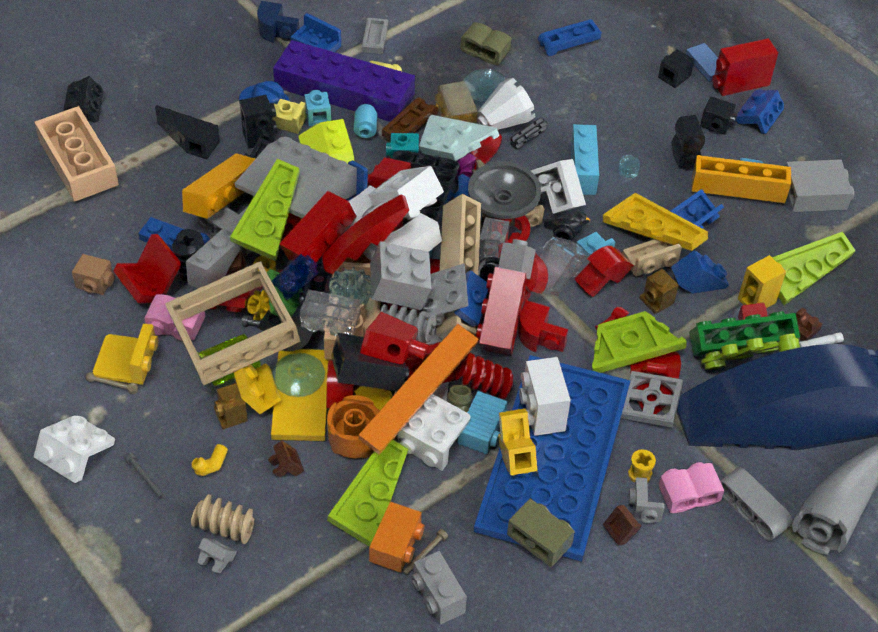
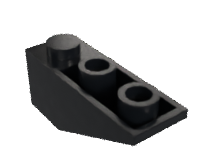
(190, 133)

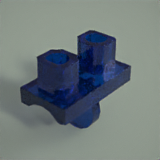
(295, 276)

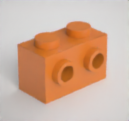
(396, 536)

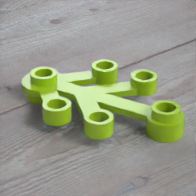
(717, 360)

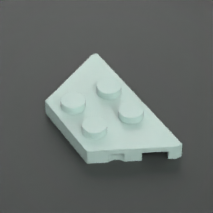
(453, 137)

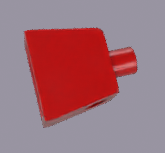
(392, 340)

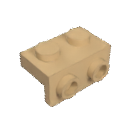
(652, 256)

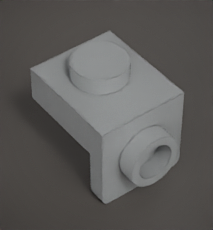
(642, 509)

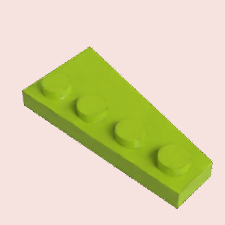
(267, 214)
(811, 263)
(369, 494)

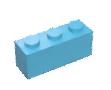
(585, 157)

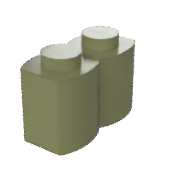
(485, 43)

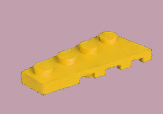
(656, 222)

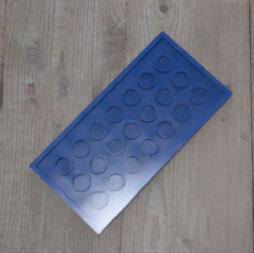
(568, 462)

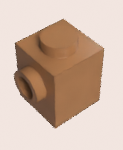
(93, 274)

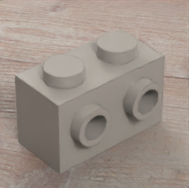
(439, 588)

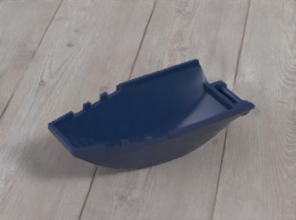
(787, 399)

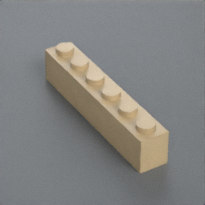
(459, 246)

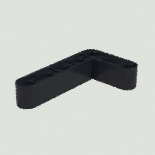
(446, 173)

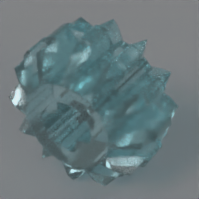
(351, 284)

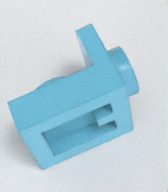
(594, 242)

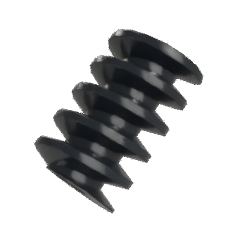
(184, 246)

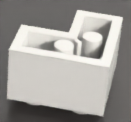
(561, 185)

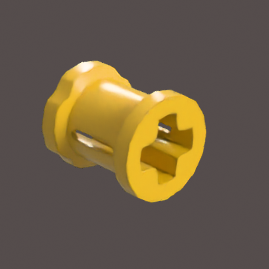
(642, 465)

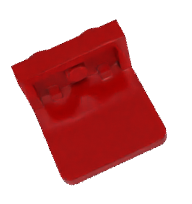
(151, 273)

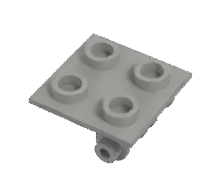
(447, 292)

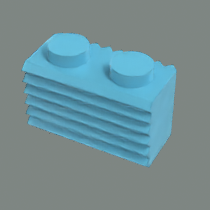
(484, 423)

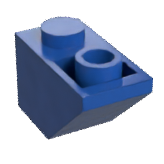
(699, 273)

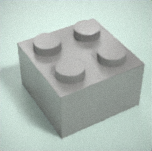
(400, 275)

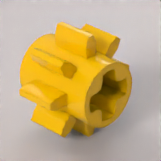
(258, 305)

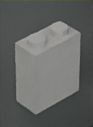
(819, 186)

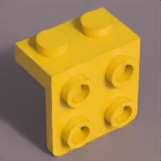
(127, 357)

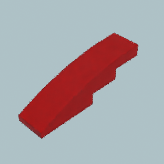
(369, 229)

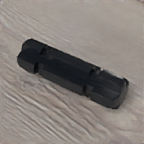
(528, 133)

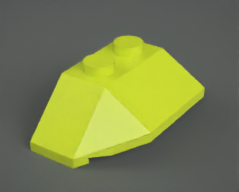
(329, 138)

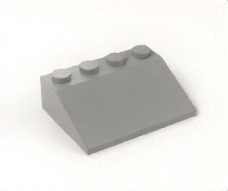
(316, 177)

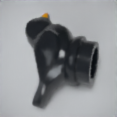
(567, 225)

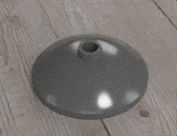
(505, 190)

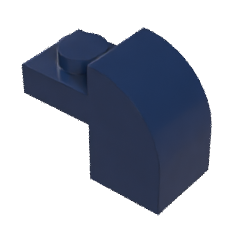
(273, 23)

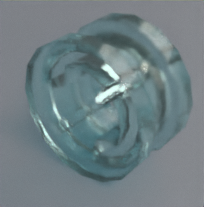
(629, 166)

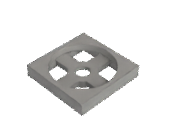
(647, 415)

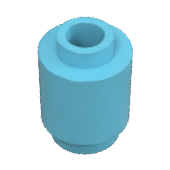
(365, 121)

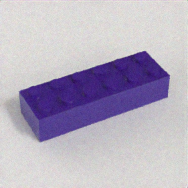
(345, 79)

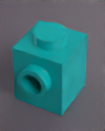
(402, 141)

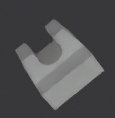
(218, 551)

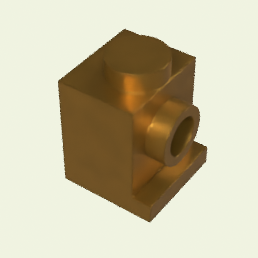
(659, 291)
(230, 406)

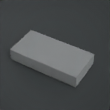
(375, 35)

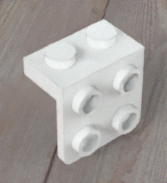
(433, 431)
(69, 444)

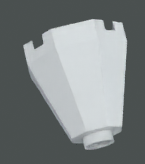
(506, 106)

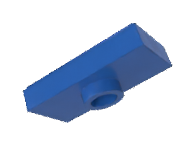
(476, 293)

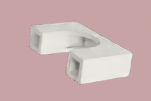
(418, 233)

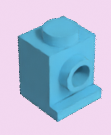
(317, 102)

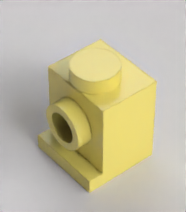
(290, 115)

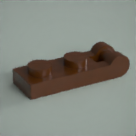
(410, 118)

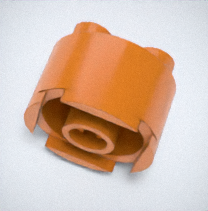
(346, 423)

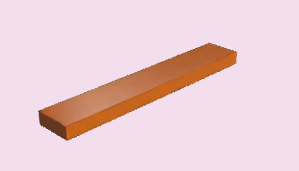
(417, 389)

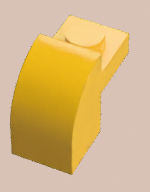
(515, 442)

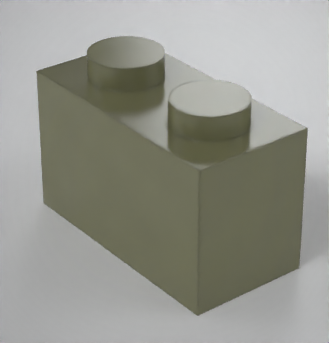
(540, 532)

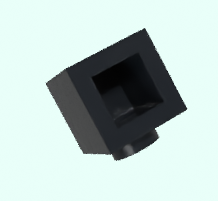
(676, 68)
(718, 115)

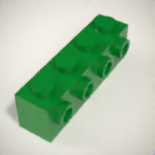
(711, 337)

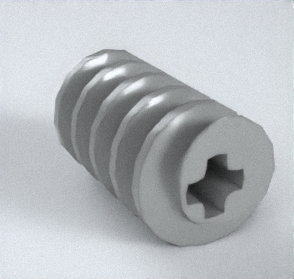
(425, 327)

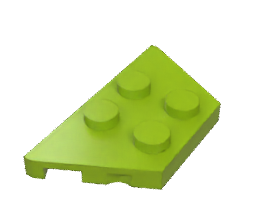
(632, 341)

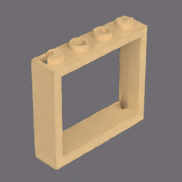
(248, 350)

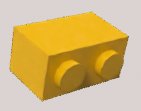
(762, 282)

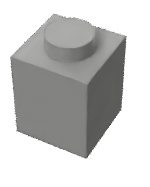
(517, 257)

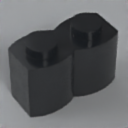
(687, 141)

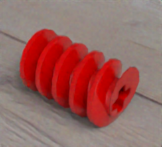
(486, 374)

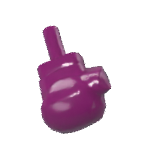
(467, 165)

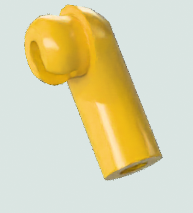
(204, 467)

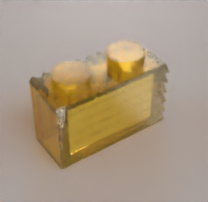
(456, 102)

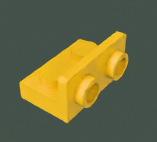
(257, 387)

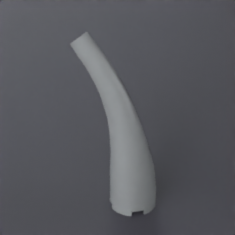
(837, 503)

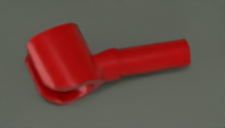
(617, 313)

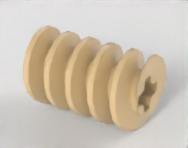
(223, 519)

